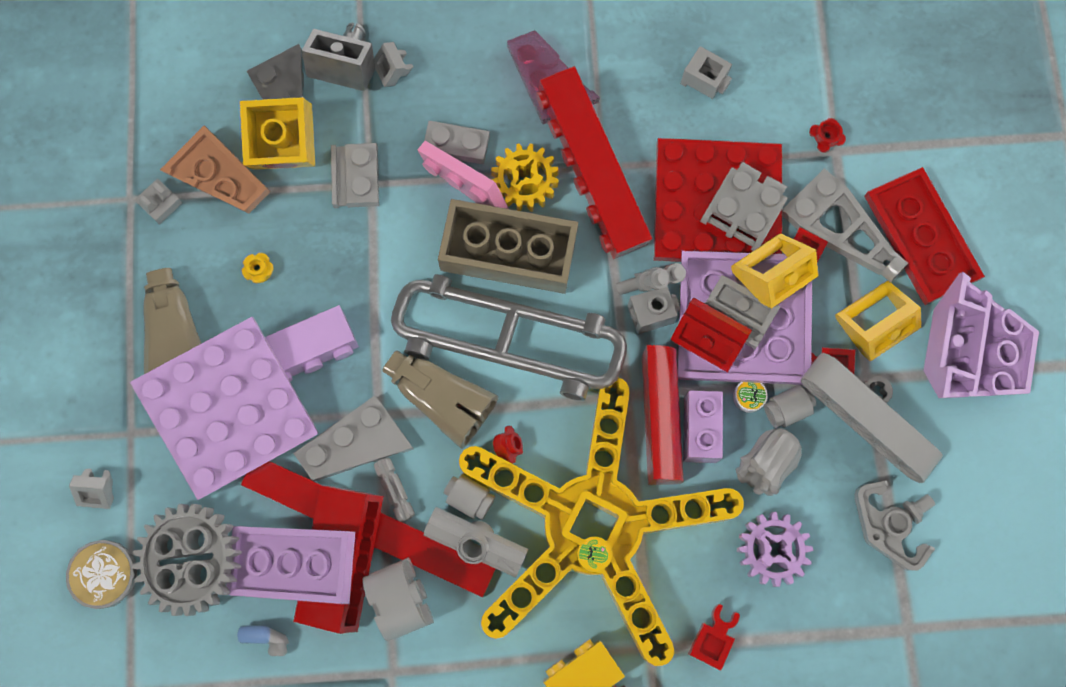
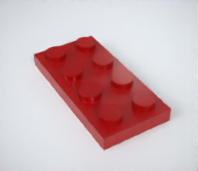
(923, 234)

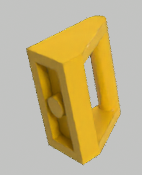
(783, 278)
(889, 330)

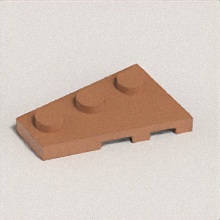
(216, 171)

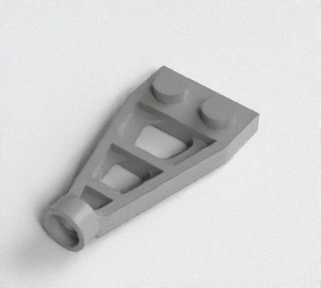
(817, 199)

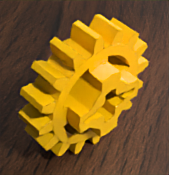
(522, 164)

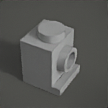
(707, 73)

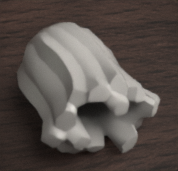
(770, 461)

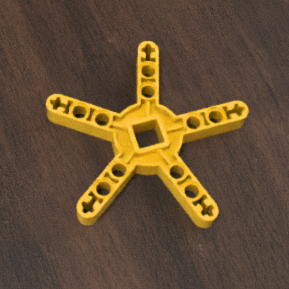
(608, 494)

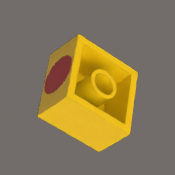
(277, 133)

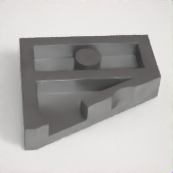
(280, 75)

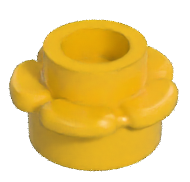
(260, 275)

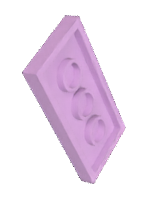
(293, 564)

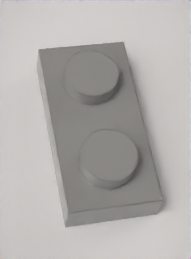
(459, 141)

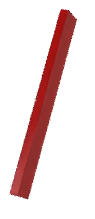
(391, 537)

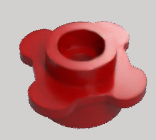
(831, 127)
(508, 445)

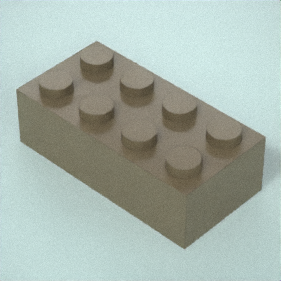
(507, 246)

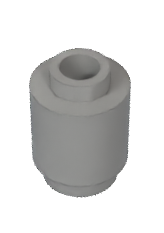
(790, 406)
(469, 496)

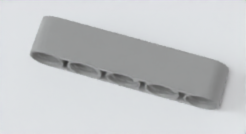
(871, 418)

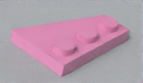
(461, 177)

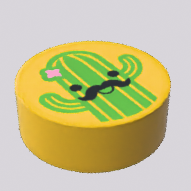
(594, 554)

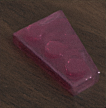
(535, 61)

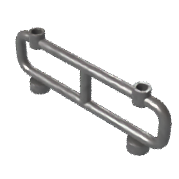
(574, 384)

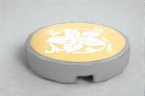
(101, 574)

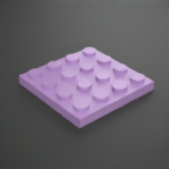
(784, 349)
(224, 407)

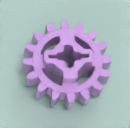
(784, 539)

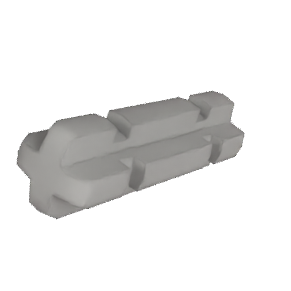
(394, 489)

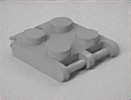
(746, 205)

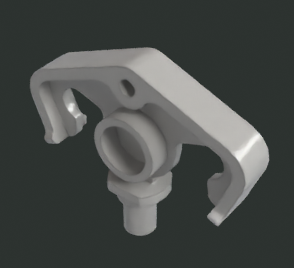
(889, 527)

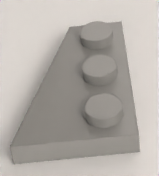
(353, 441)

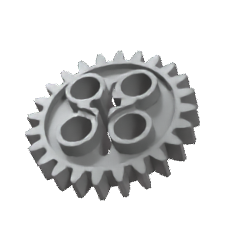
(188, 591)

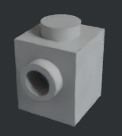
(653, 309)

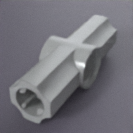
(458, 534)

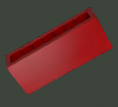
(662, 416)
(353, 512)

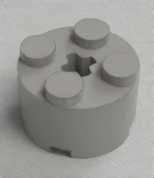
(397, 600)

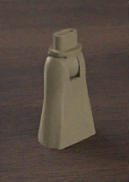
(166, 320)
(446, 399)

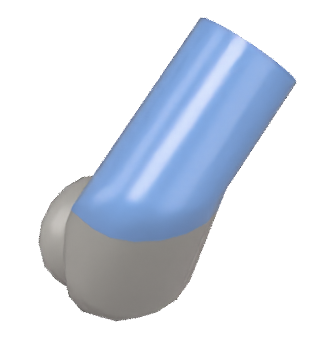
(264, 635)

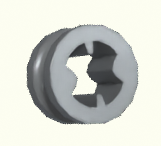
(885, 387)

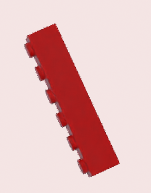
(593, 162)

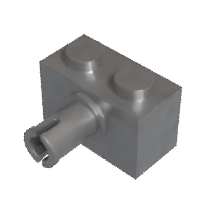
(339, 58)

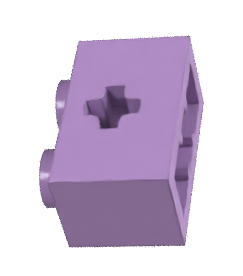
(703, 427)

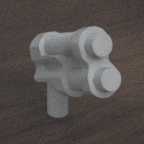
(653, 278)

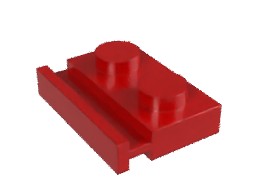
(710, 334)

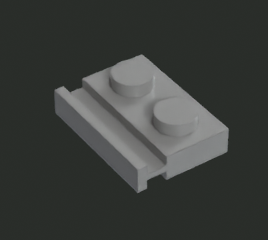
(355, 175)
(742, 307)

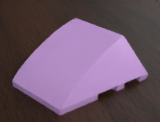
(978, 345)

